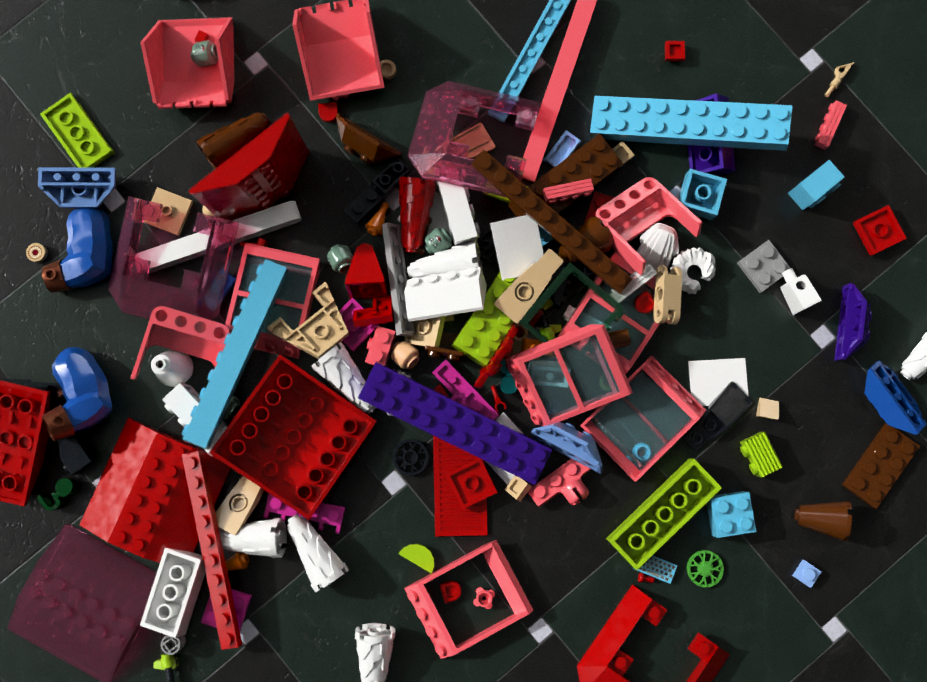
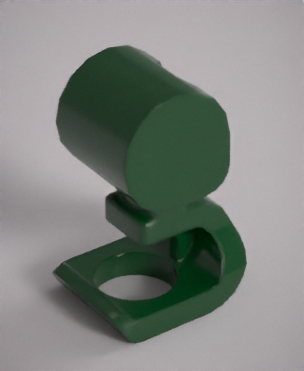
(64, 488)

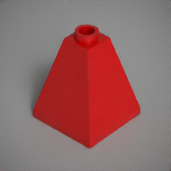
(365, 275)

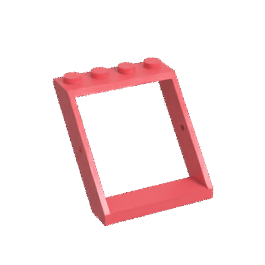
(431, 619)

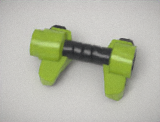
(547, 330)
(167, 663)

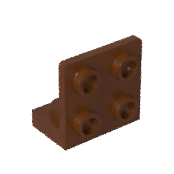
(445, 348)

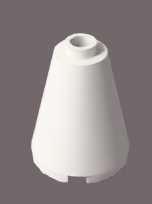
(172, 367)

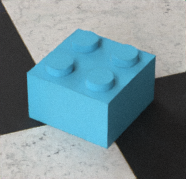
(817, 186)
(702, 193)
(730, 514)

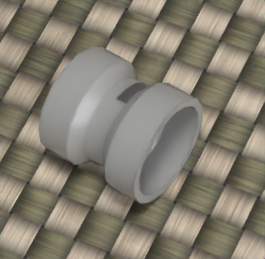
(177, 644)

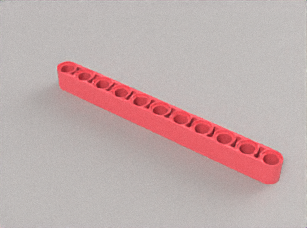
(557, 87)

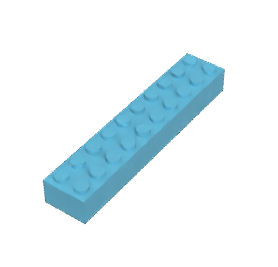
(692, 122)

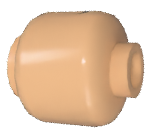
(405, 354)

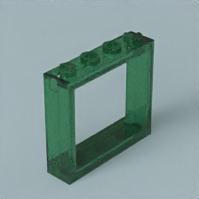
(570, 268)

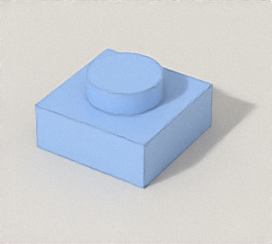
(806, 573)

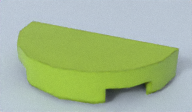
(419, 555)

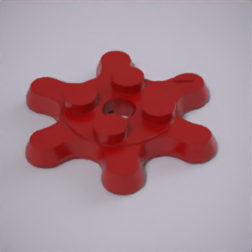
(494, 365)

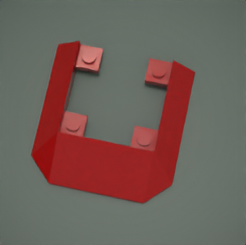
(608, 663)

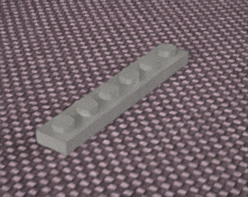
(397, 278)

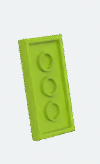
(77, 132)

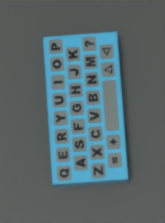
(659, 569)

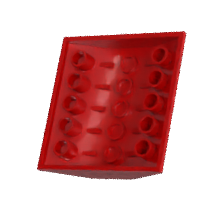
(255, 174)
(293, 437)
(21, 440)
(145, 494)

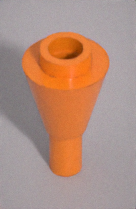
(374, 226)
(237, 561)

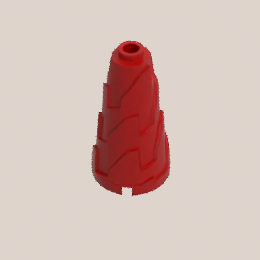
(416, 200)

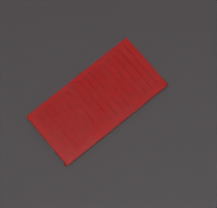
(449, 516)

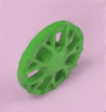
(705, 568)

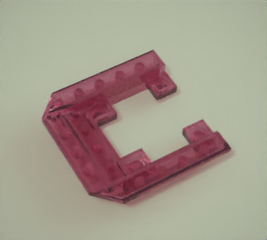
(446, 160)
(199, 292)

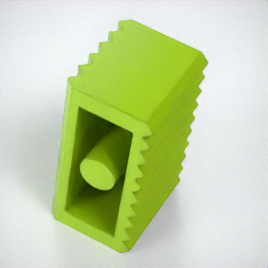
(760, 454)

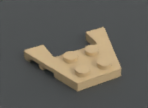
(317, 333)

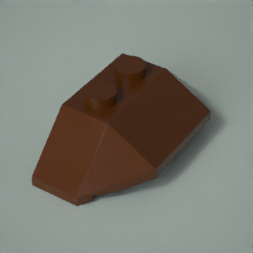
(365, 144)

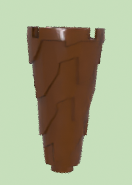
(230, 139)

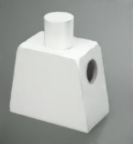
(798, 292)

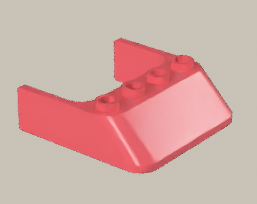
(637, 211)
(183, 334)

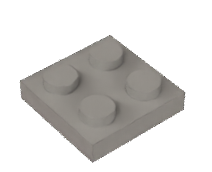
(763, 266)

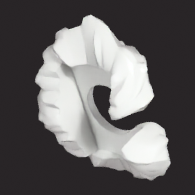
(698, 257)

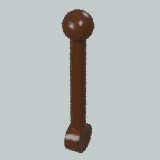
(422, 251)

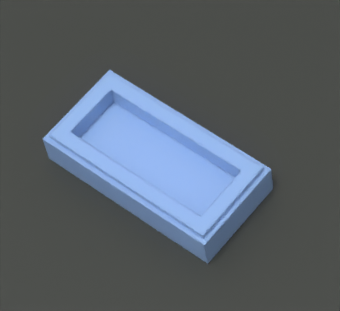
(562, 149)

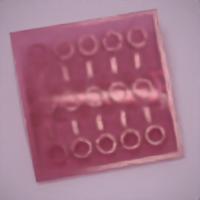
(83, 603)

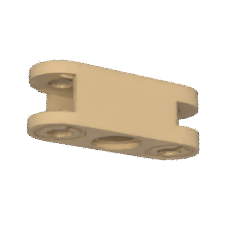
(667, 295)

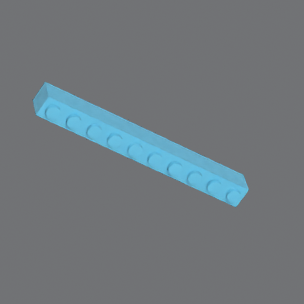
(236, 354)

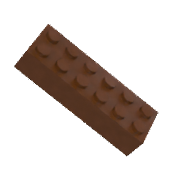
(592, 161)

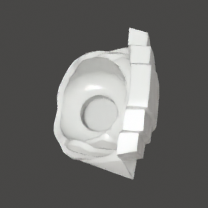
(658, 245)

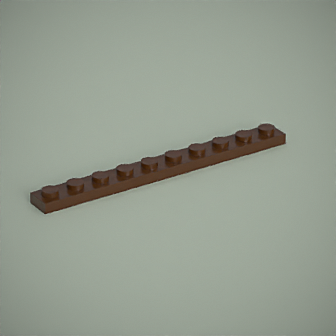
(551, 221)

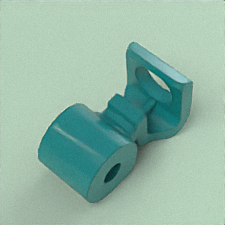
(507, 382)

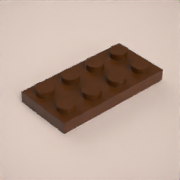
(880, 465)

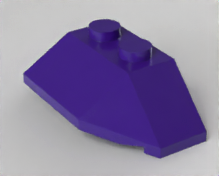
(853, 322)

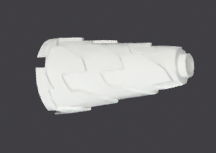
(454, 259)
(916, 362)
(343, 375)
(257, 538)
(317, 557)
(374, 651)

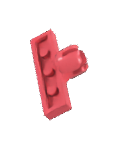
(564, 481)

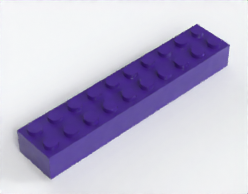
(455, 423)

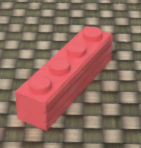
(830, 125)
(568, 190)

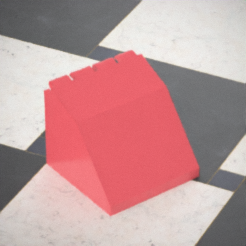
(338, 49)
(173, 74)

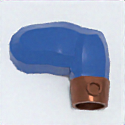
(87, 249)
(84, 391)

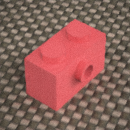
(380, 346)

